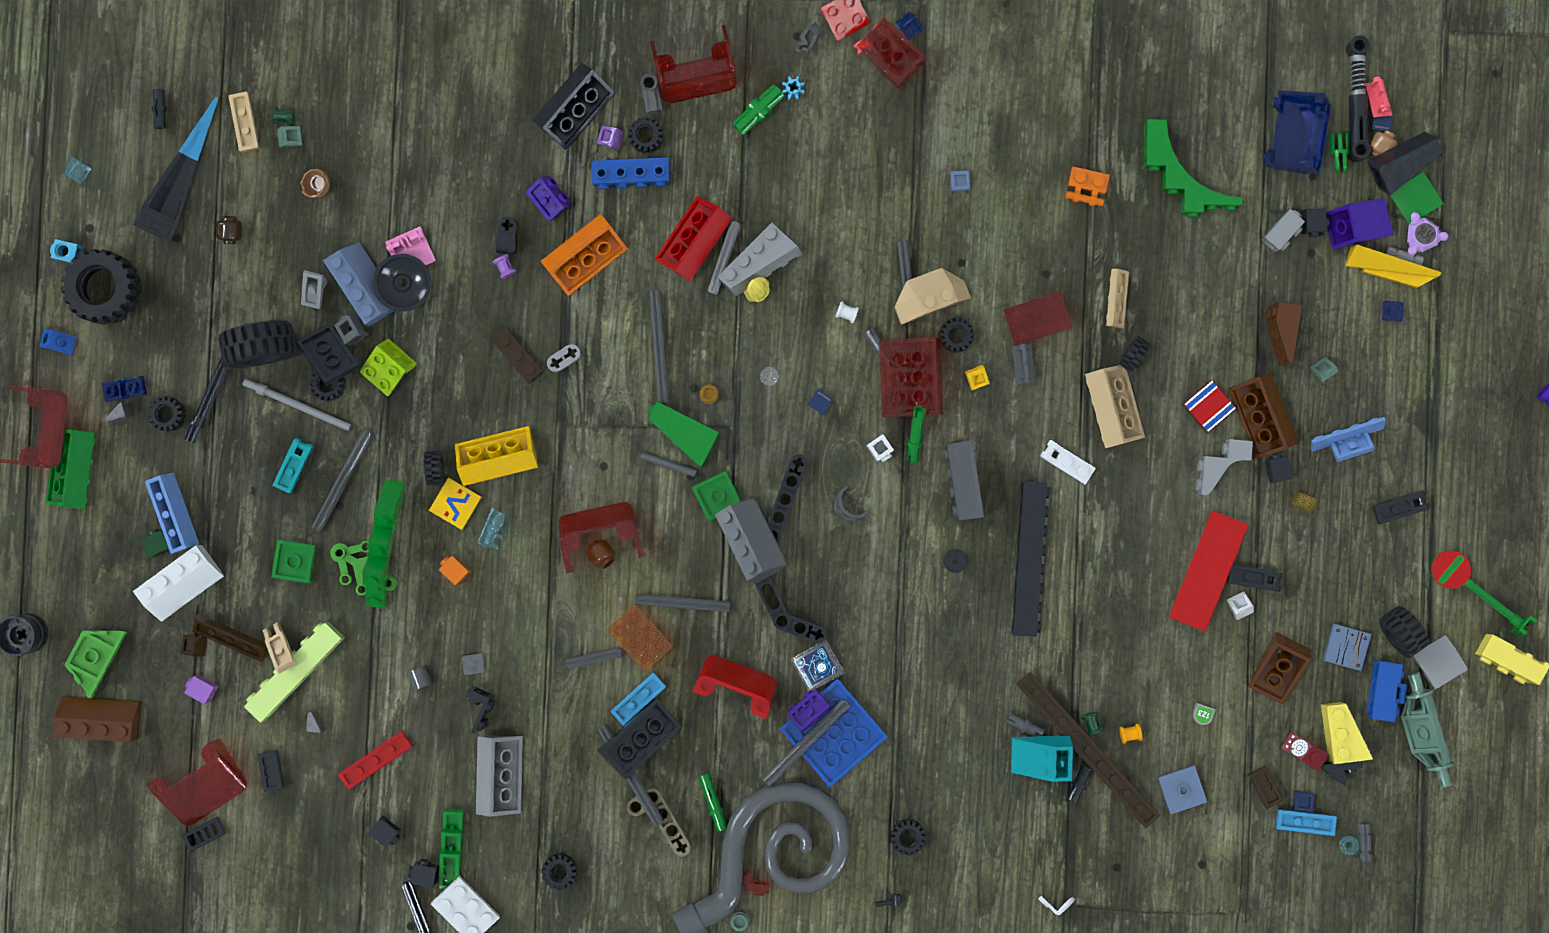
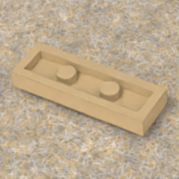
(244, 121)
(1117, 298)

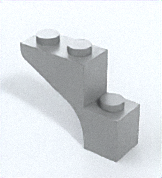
(1213, 468)

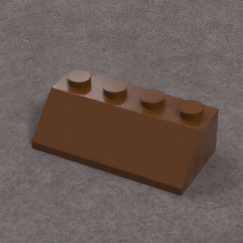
(1263, 415)
(97, 719)

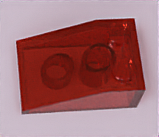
(891, 53)
(1038, 318)

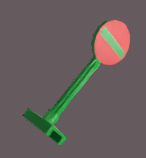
(1453, 570)

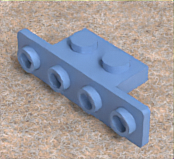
(1350, 441)

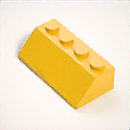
(495, 456)

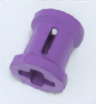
(504, 266)

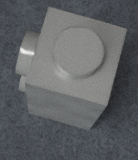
(1283, 230)

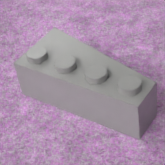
(759, 259)

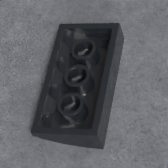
(639, 738)

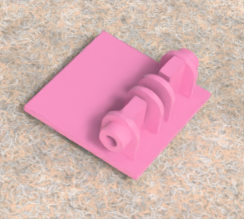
(412, 243)

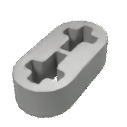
(561, 354)

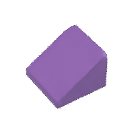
(610, 137)

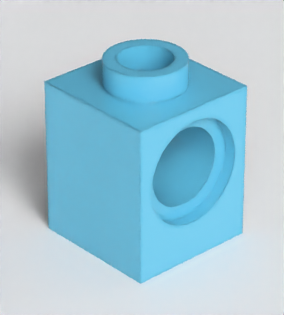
(58, 247)

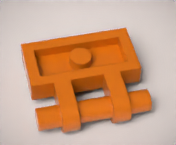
(1088, 181)

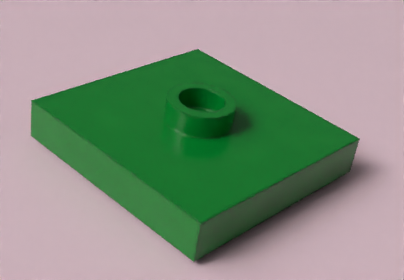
(715, 494)
(294, 561)

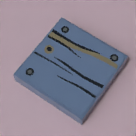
(1346, 647)

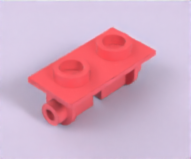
(1378, 98)

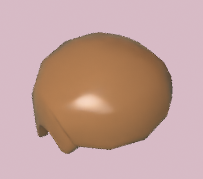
(315, 183)

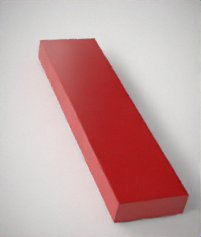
(375, 760)

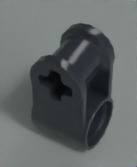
(507, 240)

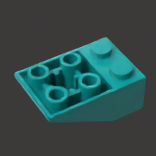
(1042, 757)

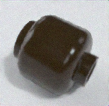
(229, 229)

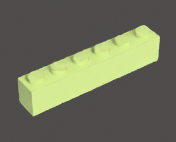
(282, 685)

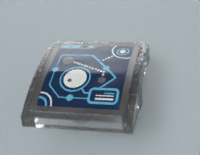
(817, 665)

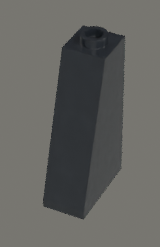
(1404, 161)

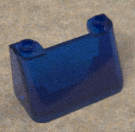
(1299, 132)

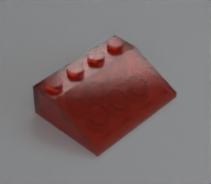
(911, 376)

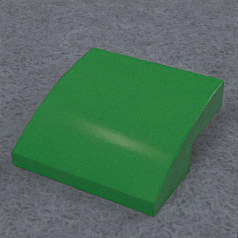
(1416, 196)

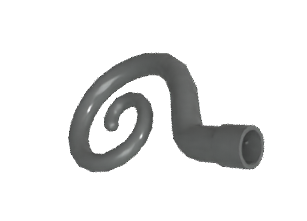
(716, 907)

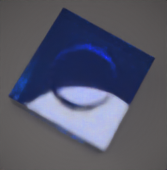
(1392, 311)

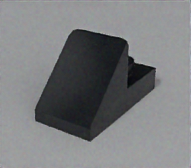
(1337, 770)

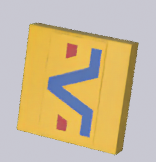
(455, 503)

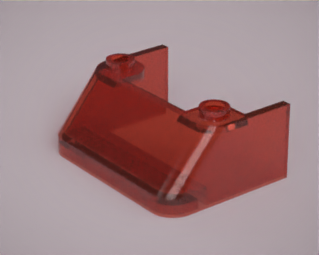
(698, 76)
(51, 430)
(616, 515)

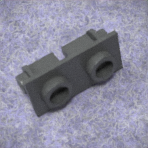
(1023, 364)

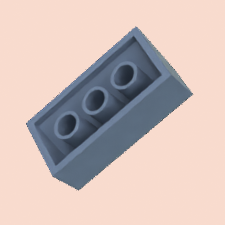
(355, 275)

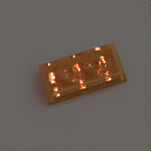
(640, 637)

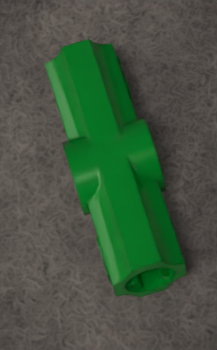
(758, 109)

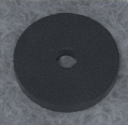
(961, 561)

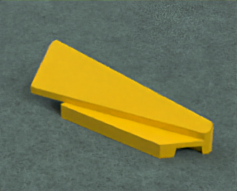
(1389, 267)

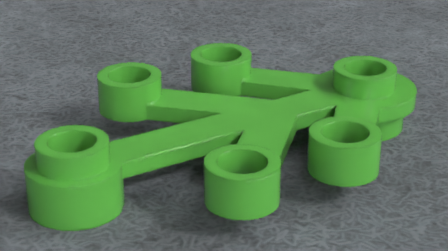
(358, 565)

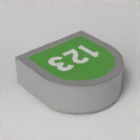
(1202, 714)

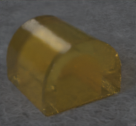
(1304, 502)

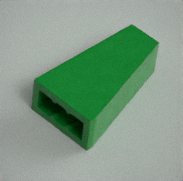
(685, 432)

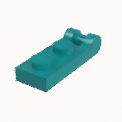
(292, 466)

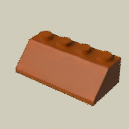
(584, 254)

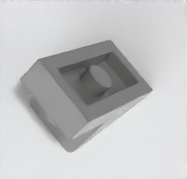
(312, 289)

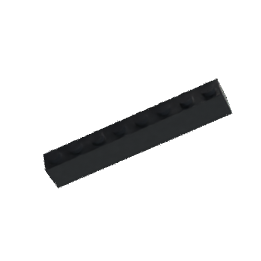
(1029, 558)

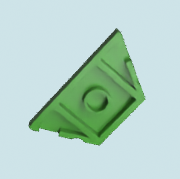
(93, 657)

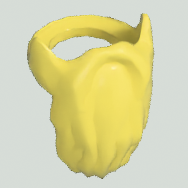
(757, 289)

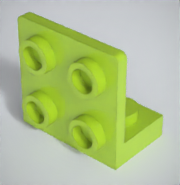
(387, 366)

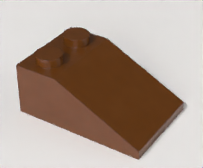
(1283, 329)
(1280, 668)

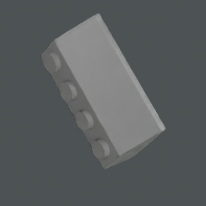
(499, 775)

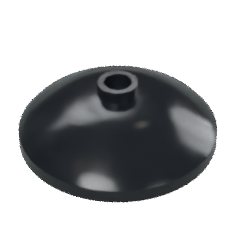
(387, 282)

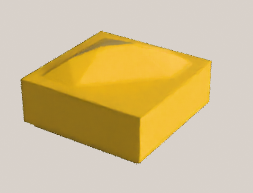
(977, 377)

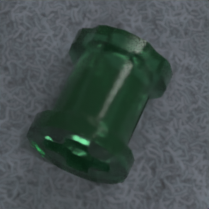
(283, 116)
(1092, 723)

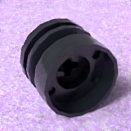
(13, 634)

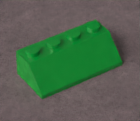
(71, 477)

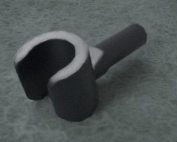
(896, 900)

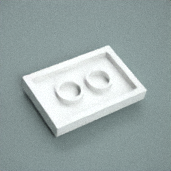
(465, 908)

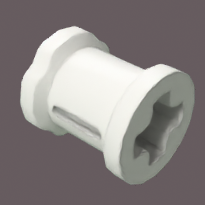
(847, 312)

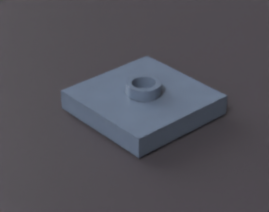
(1182, 789)

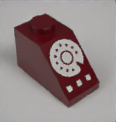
(1304, 751)

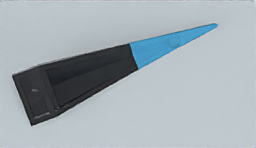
(166, 201)

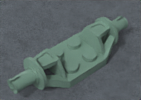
(1425, 731)

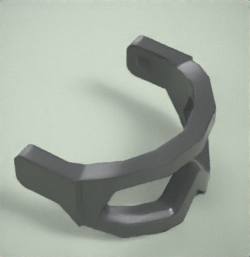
(815, 29)
(842, 512)

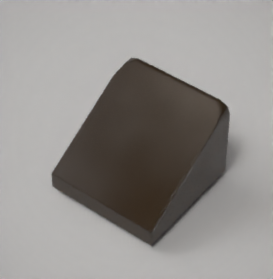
(193, 645)

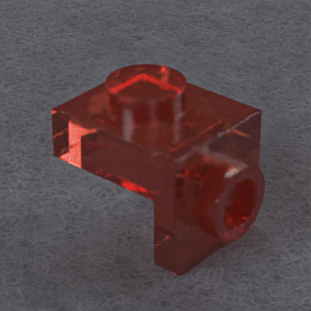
(757, 887)

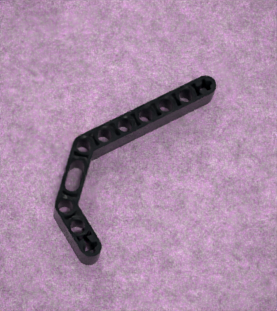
(779, 527)

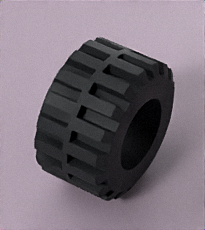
(1404, 631)

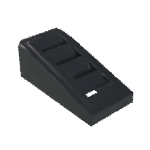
(186, 836)

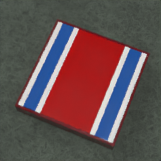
(1209, 406)

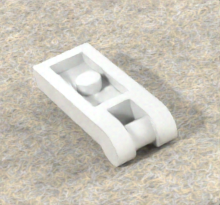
(1068, 462)

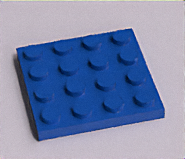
(843, 742)

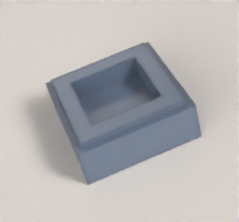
(960, 181)

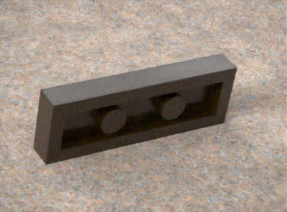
(517, 355)

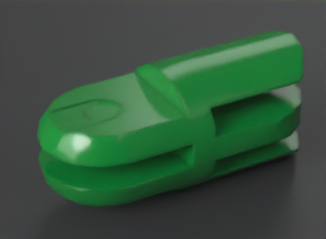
(1339, 152)

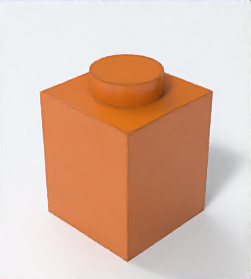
(453, 569)

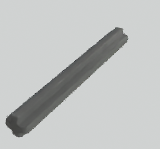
(687, 603)

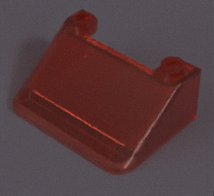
(204, 788)

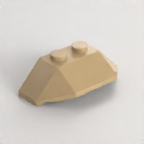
(930, 294)

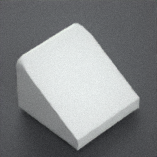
(1240, 605)

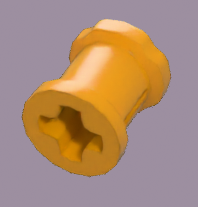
(1130, 733)

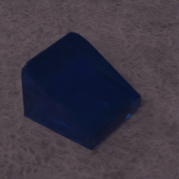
(909, 25)

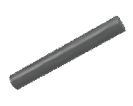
(668, 464)

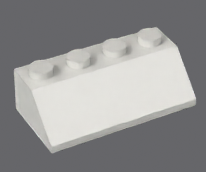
(179, 583)

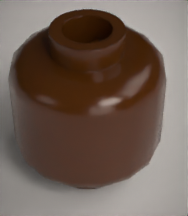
(601, 554)

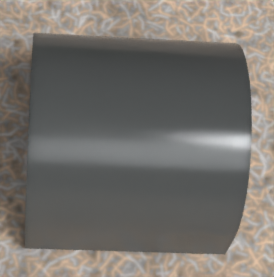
(419, 678)

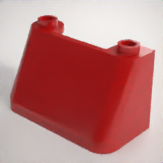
(737, 678)

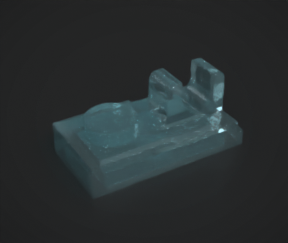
(494, 522)

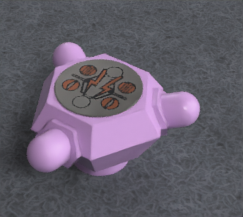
(1423, 234)

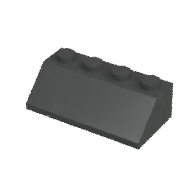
(964, 480)
(751, 540)

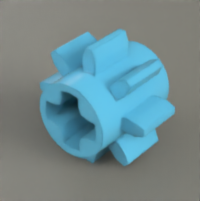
(790, 83)

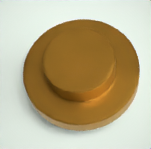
(709, 394)

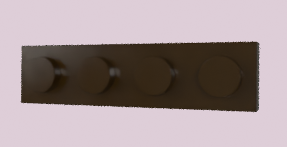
(229, 637)

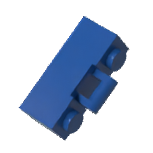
(1383, 691)

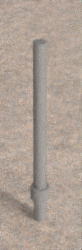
(263, 389)

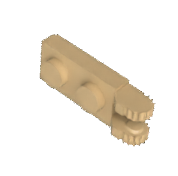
(279, 649)

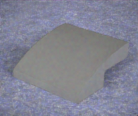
(1440, 662)

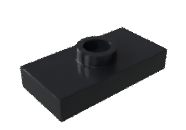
(270, 771)

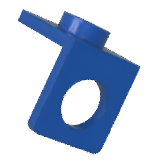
(58, 341)

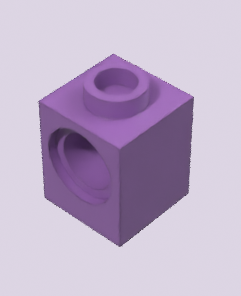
(200, 689)

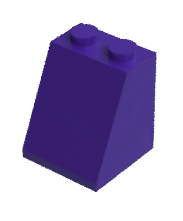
(1359, 223)

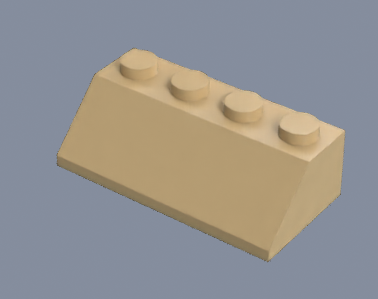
(1114, 406)

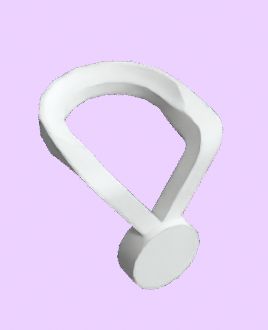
(1062, 909)

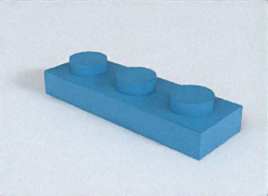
(638, 698)
(1306, 822)

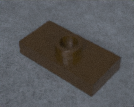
(1265, 787)

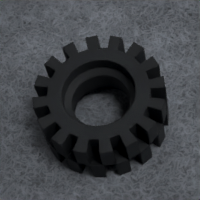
(645, 123)
(964, 326)
(1134, 353)
(318, 392)
(155, 409)
(434, 468)
(912, 848)
(554, 860)

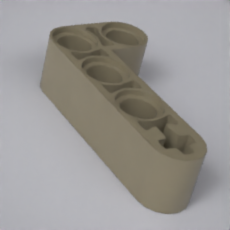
(669, 820)

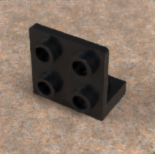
(476, 697)

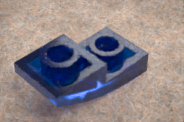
(124, 389)

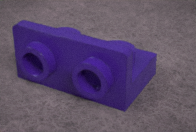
(548, 197)
(808, 710)

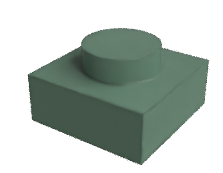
(1324, 369)

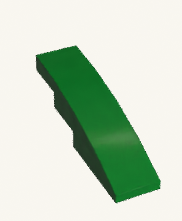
(450, 846)

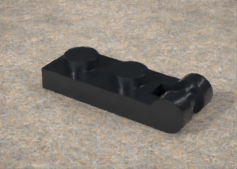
(1400, 507)
(1254, 578)

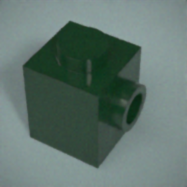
(154, 544)

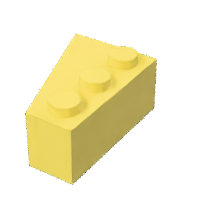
(1511, 660)
(1342, 735)

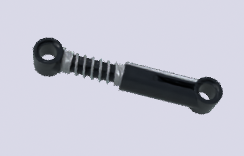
(1358, 100)

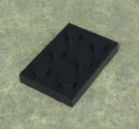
(327, 354)

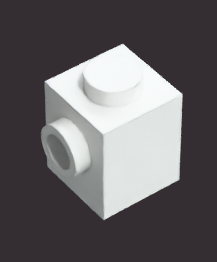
(880, 448)

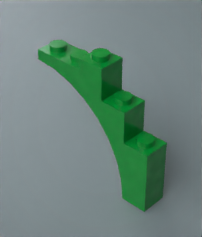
(1194, 196)
(381, 541)

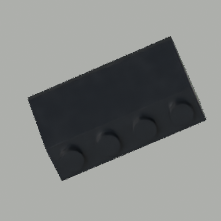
(573, 106)

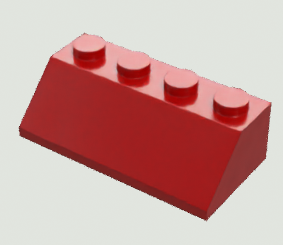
(693, 238)

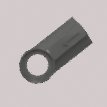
(651, 95)

